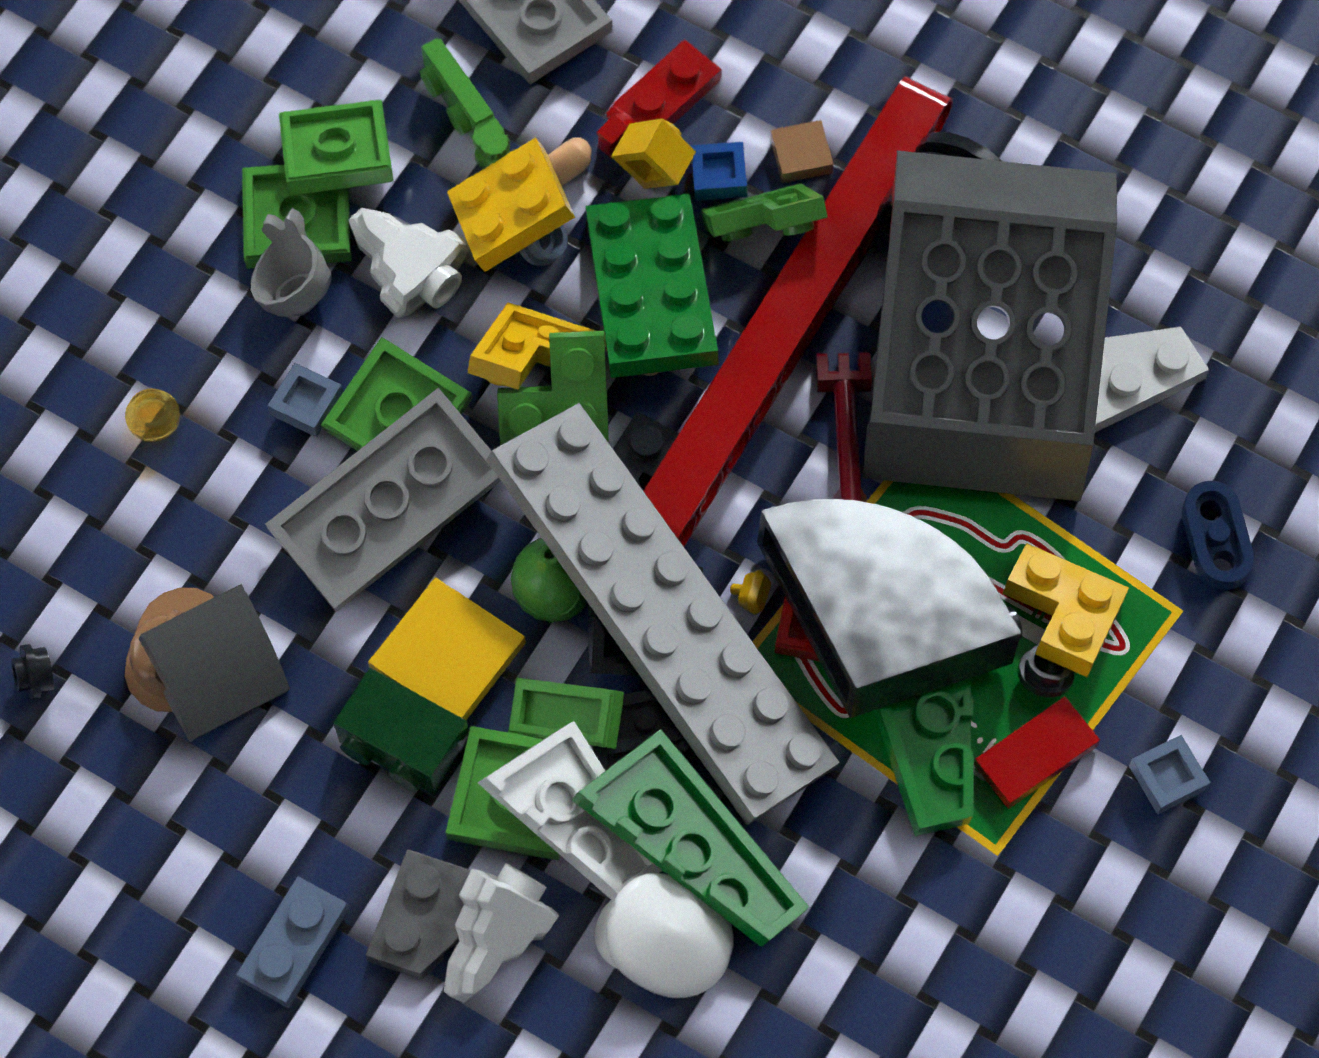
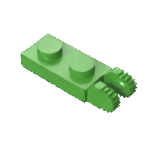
(466, 106)

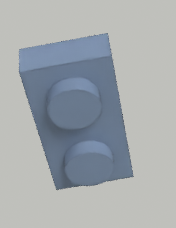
(293, 942)

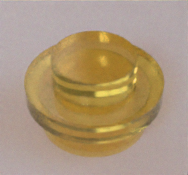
(152, 415)

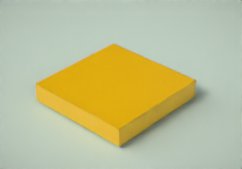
(448, 649)

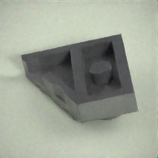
(419, 916)

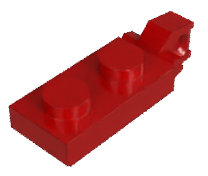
(661, 93)

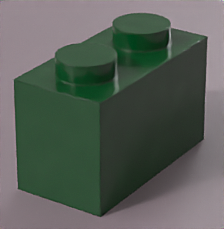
(401, 733)

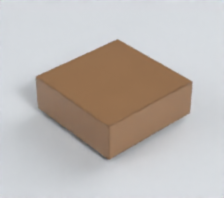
(801, 151)

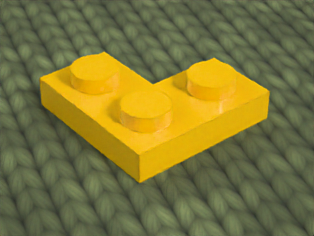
(515, 345)
(1078, 599)

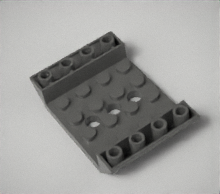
(975, 406)

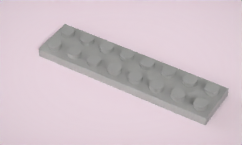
(663, 613)

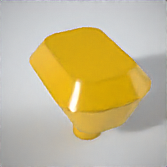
(753, 591)

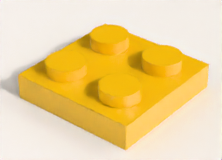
(510, 204)

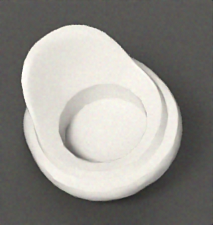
(664, 937)

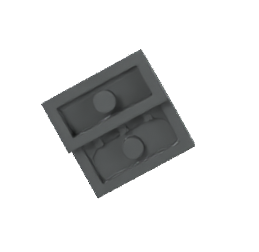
(215, 662)

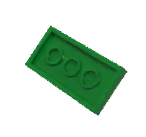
(651, 286)

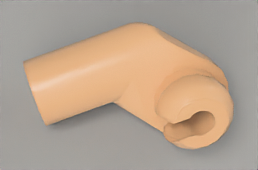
(570, 159)

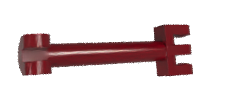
(845, 385)

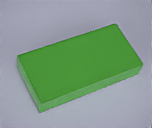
(547, 706)

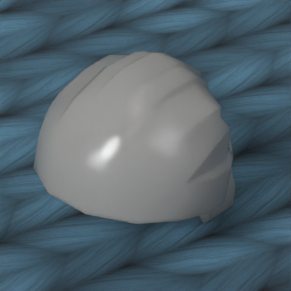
(291, 270)

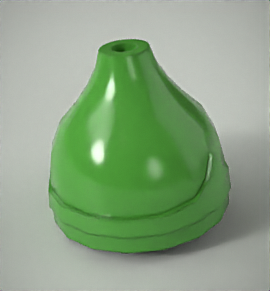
(543, 585)

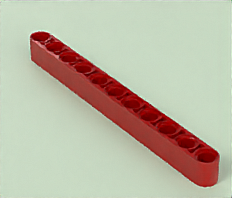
(790, 314)

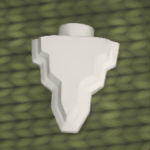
(409, 260)
(494, 927)

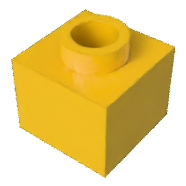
(654, 153)

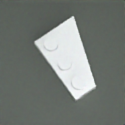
(1143, 371)
(540, 794)

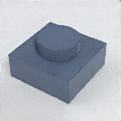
(304, 399)
(1169, 774)

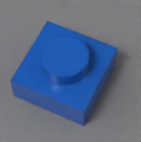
(719, 171)

